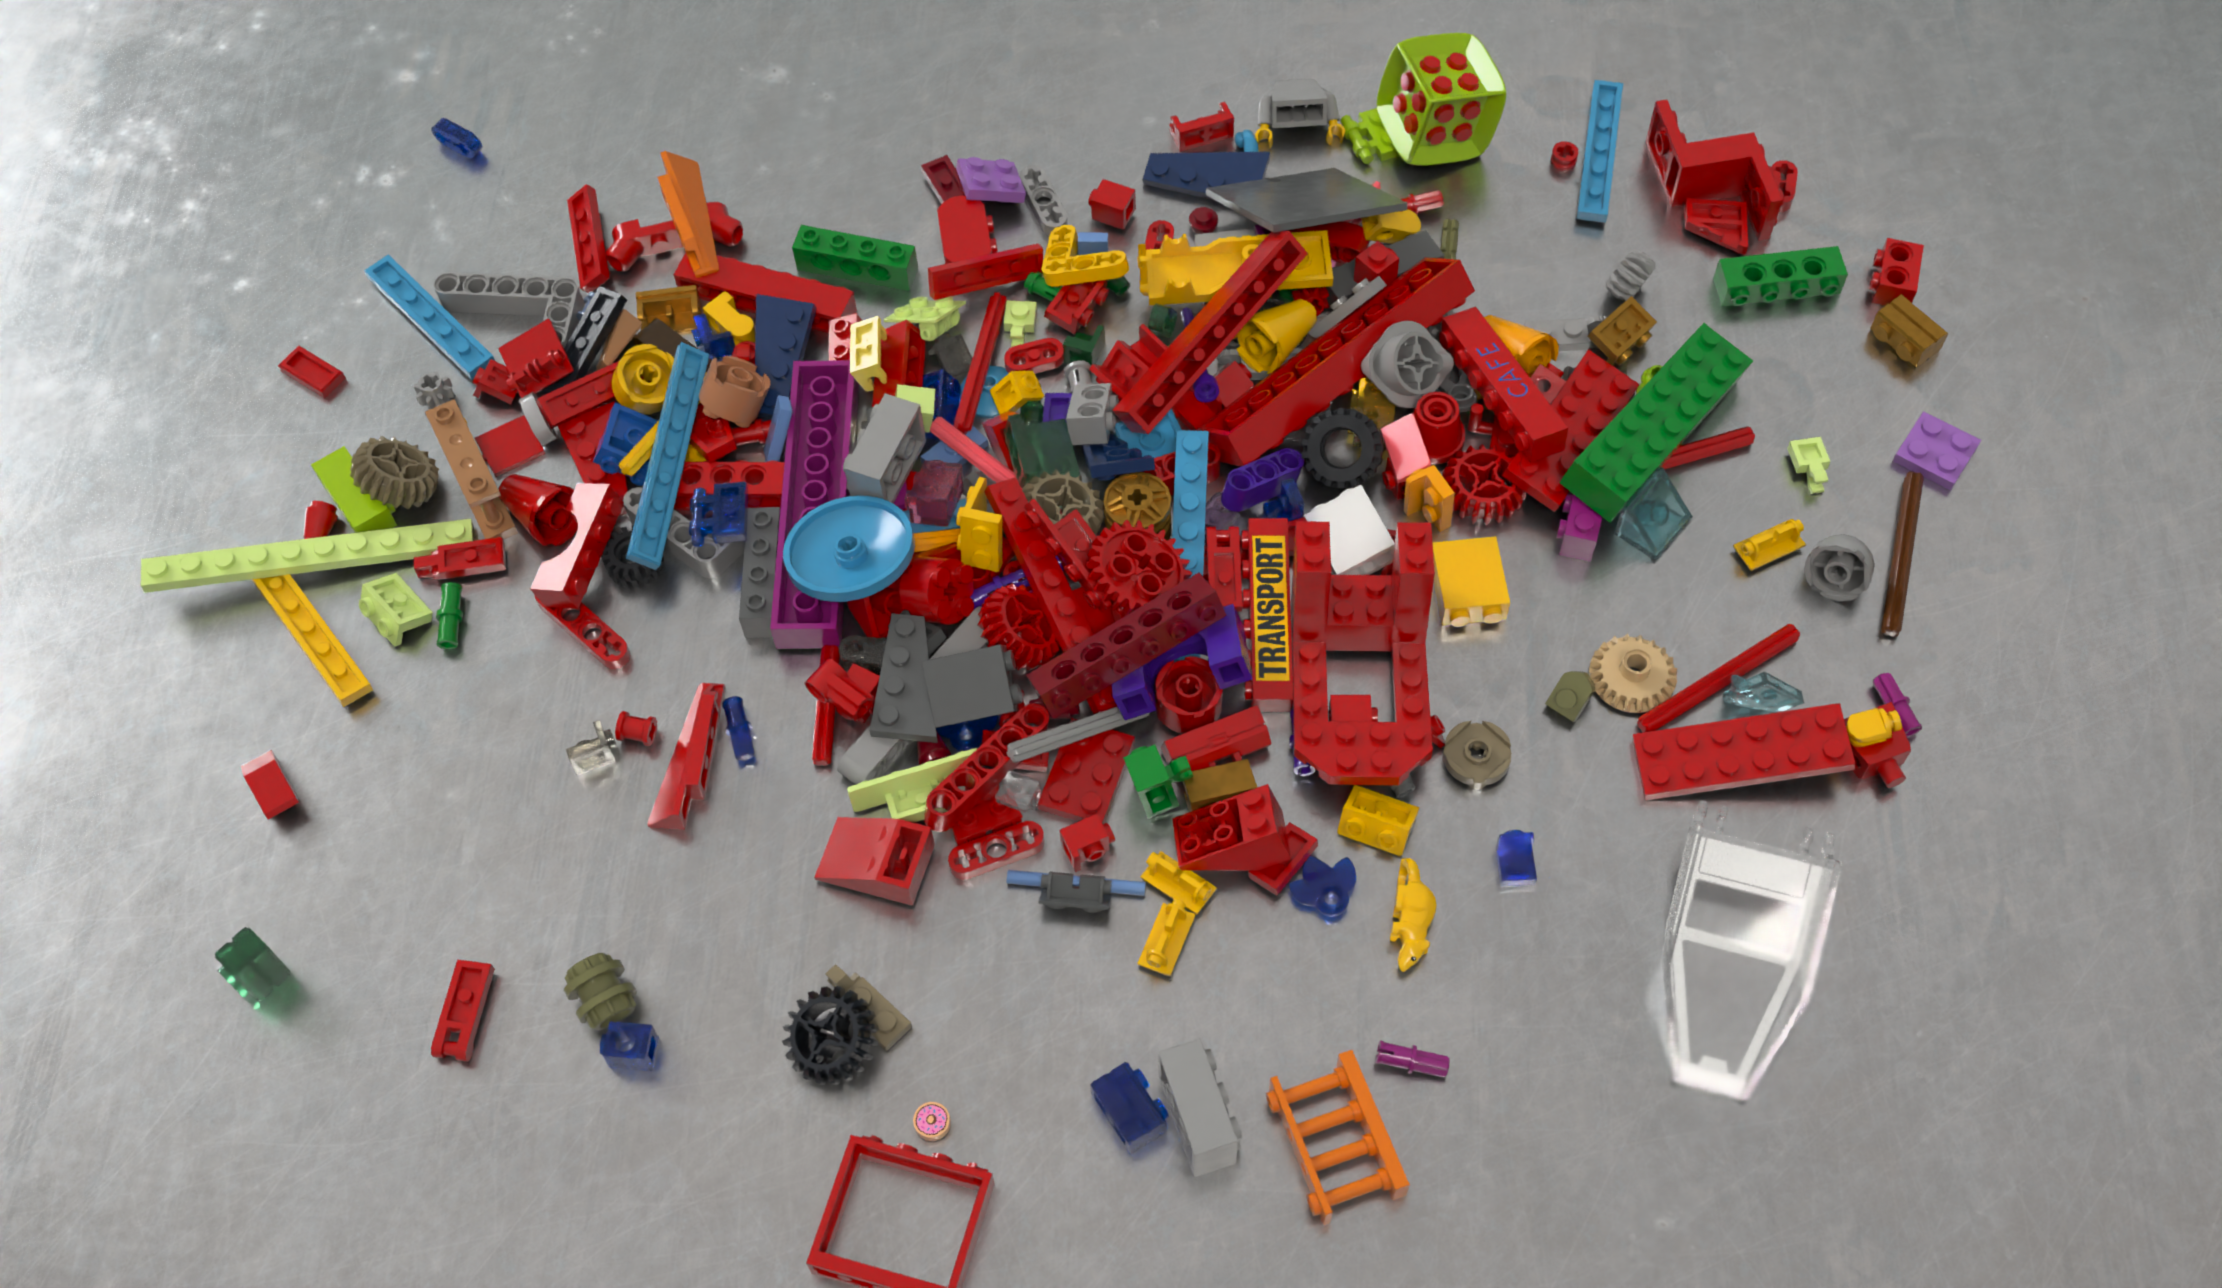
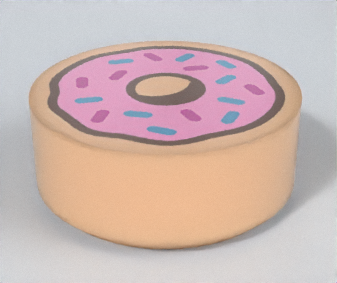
(932, 1121)

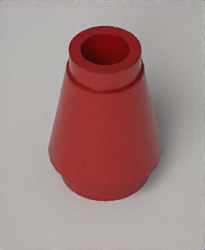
(319, 519)

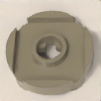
(1474, 771)

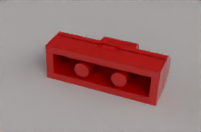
(1224, 738)

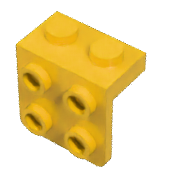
(980, 531)

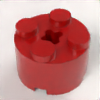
(938, 589)
(1187, 695)

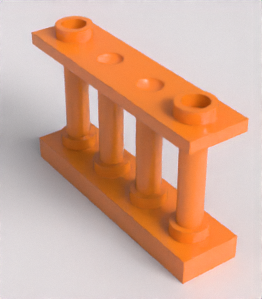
(1360, 1109)

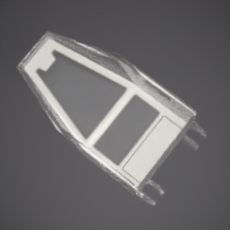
(1741, 952)

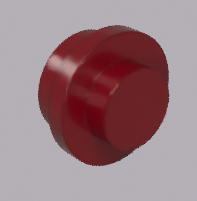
(1203, 220)

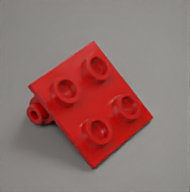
(535, 359)

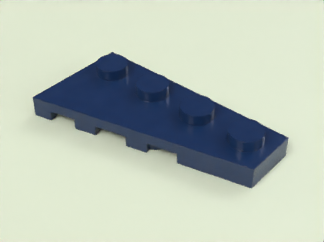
(1197, 171)
(779, 340)

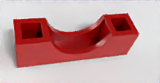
(566, 577)

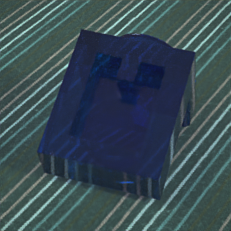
(1288, 503)
(1516, 858)

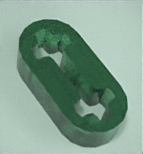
(1162, 320)

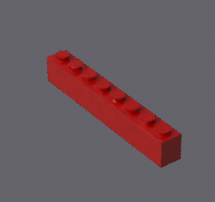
(1210, 332)

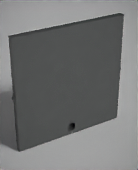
(1305, 199)

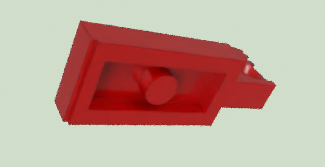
(462, 559)

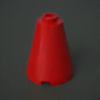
(539, 508)

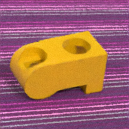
(1391, 226)
(723, 317)

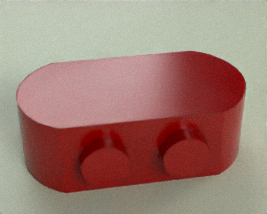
(965, 229)

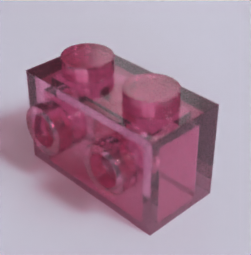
(935, 493)

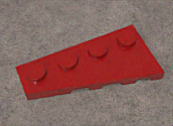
(582, 440)

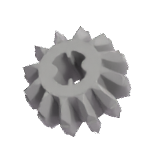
(1630, 275)

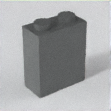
(972, 685)

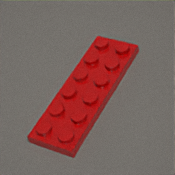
(1586, 406)
(1743, 751)

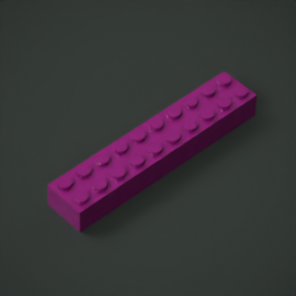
(816, 446)

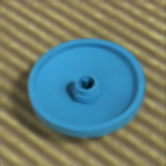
(849, 548)

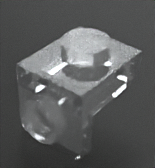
(1019, 792)

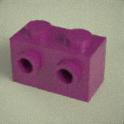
(1580, 529)

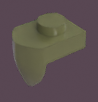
(1571, 694)

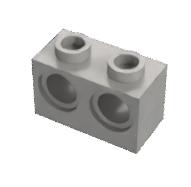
(1091, 414)

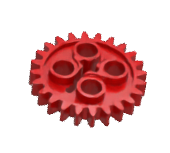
(1140, 563)

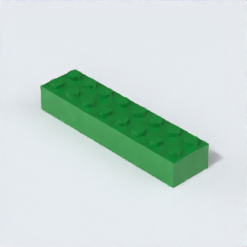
(1655, 422)

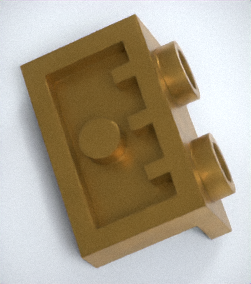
(1622, 330)

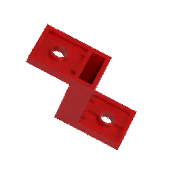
(1714, 169)

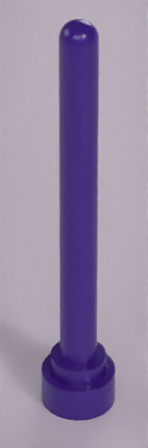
(1206, 386)

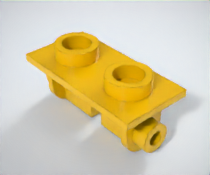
(1771, 544)
(1177, 884)
(1167, 938)

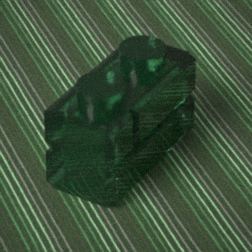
(250, 965)

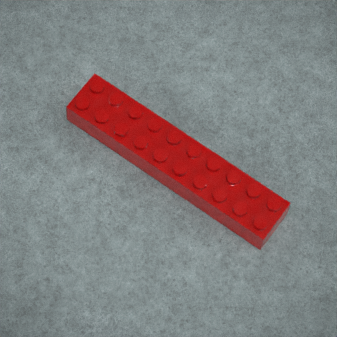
(1333, 361)

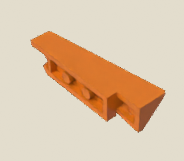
(688, 209)

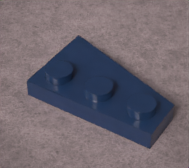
(1115, 458)

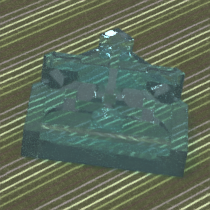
(1763, 693)

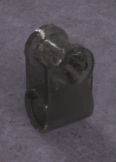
(868, 655)

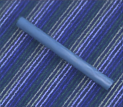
(1034, 879)

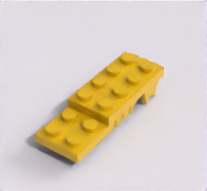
(1197, 273)

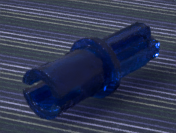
(738, 728)

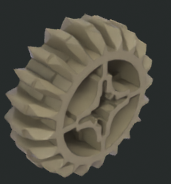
(394, 472)
(1068, 492)

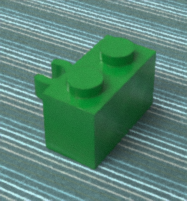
(1154, 780)

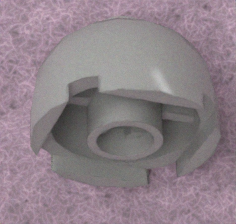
(1840, 567)

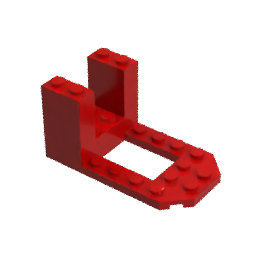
(1361, 616)

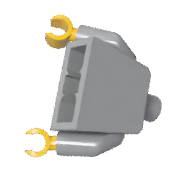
(1297, 105)

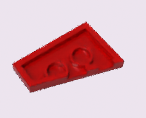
(711, 436)

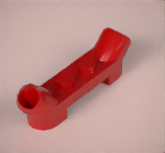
(636, 241)

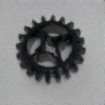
(822, 1048)

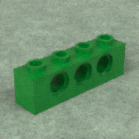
(855, 257)
(1780, 276)

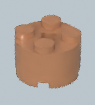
(733, 391)

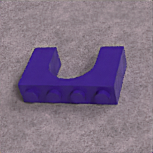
(1227, 656)

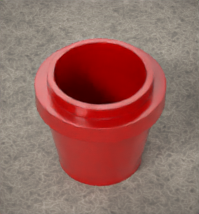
(1440, 426)

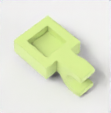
(1018, 319)
(1810, 457)

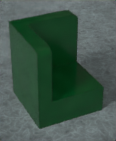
(1084, 347)

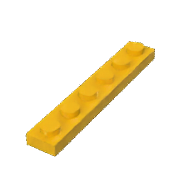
(314, 638)

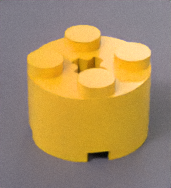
(631, 390)

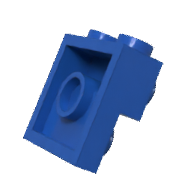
(621, 434)

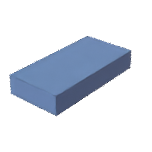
(778, 429)

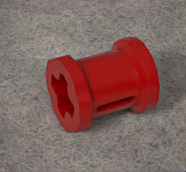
(636, 728)

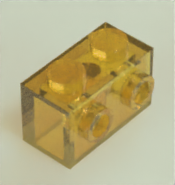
(1373, 404)

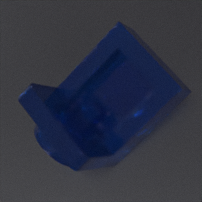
(716, 345)

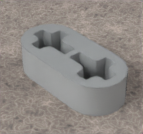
(537, 420)

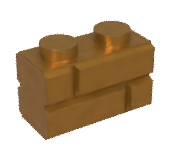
(1908, 331)

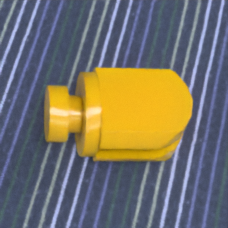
(1872, 726)

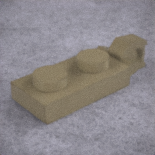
(888, 1018)

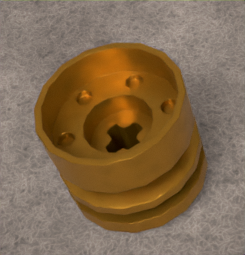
(1138, 498)

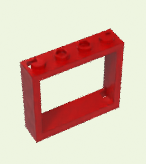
(906, 1159)

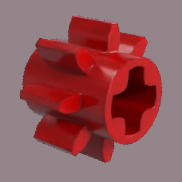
(1315, 296)

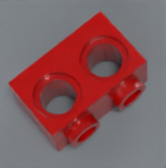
(1896, 272)

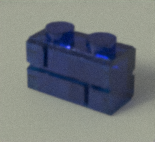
(1129, 1106)

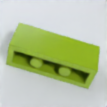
(356, 507)

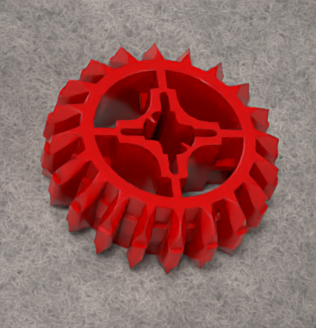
(1481, 474)
(1016, 620)

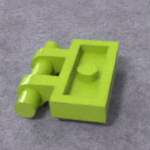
(1371, 126)

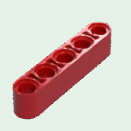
(977, 778)

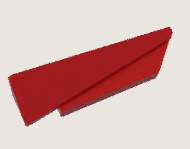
(690, 761)

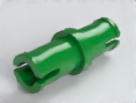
(449, 616)

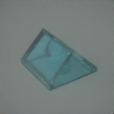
(1653, 516)

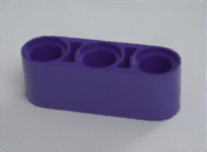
(1260, 479)

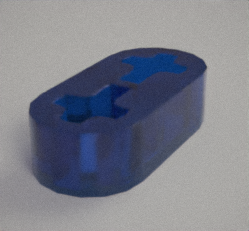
(456, 138)

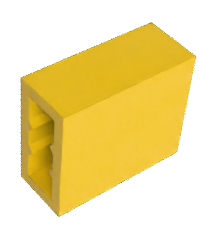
(1470, 582)

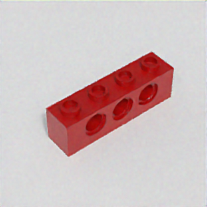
(705, 475)

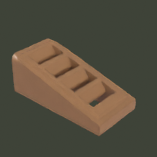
(619, 336)

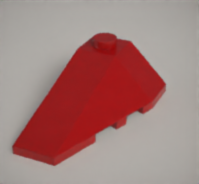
(875, 611)

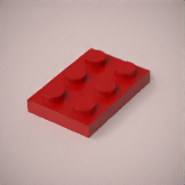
(1086, 776)

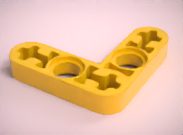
(1065, 268)

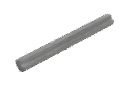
(1067, 734)

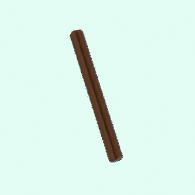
(1902, 554)

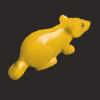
(1415, 909)

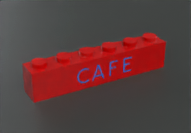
(1503, 384)

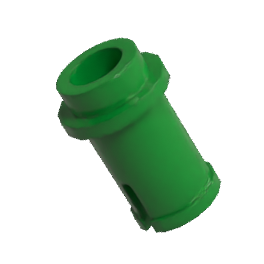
(1036, 284)

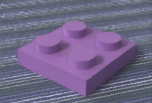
(990, 180)
(1936, 450)

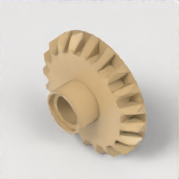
(1632, 689)

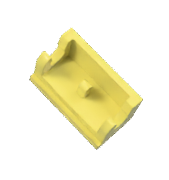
(866, 352)

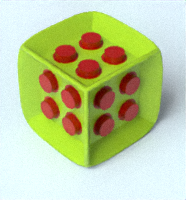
(1440, 98)

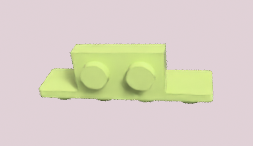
(906, 789)

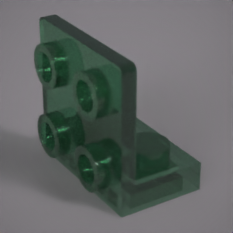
(1039, 448)

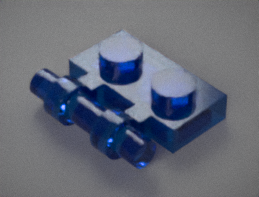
(729, 514)

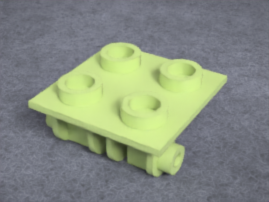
(933, 316)

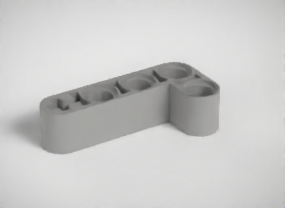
(721, 554)

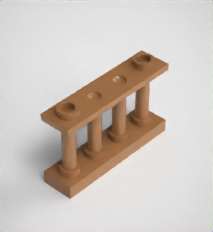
(471, 471)

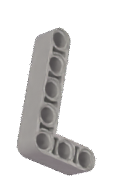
(513, 295)

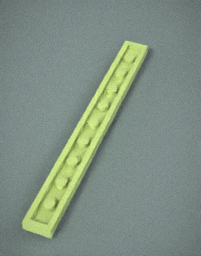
(300, 555)

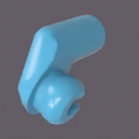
(1247, 140)

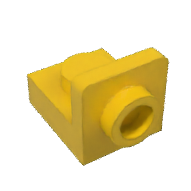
(1016, 390)

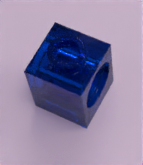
(640, 1056)

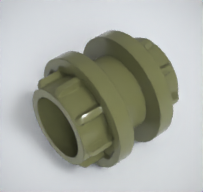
(600, 991)

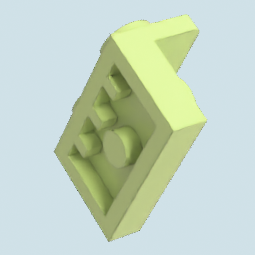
(393, 607)

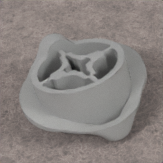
(1401, 345)

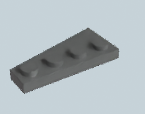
(902, 697)

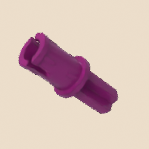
(1890, 692)
(1412, 1059)

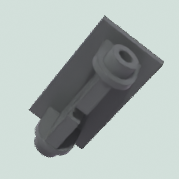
(1091, 894)

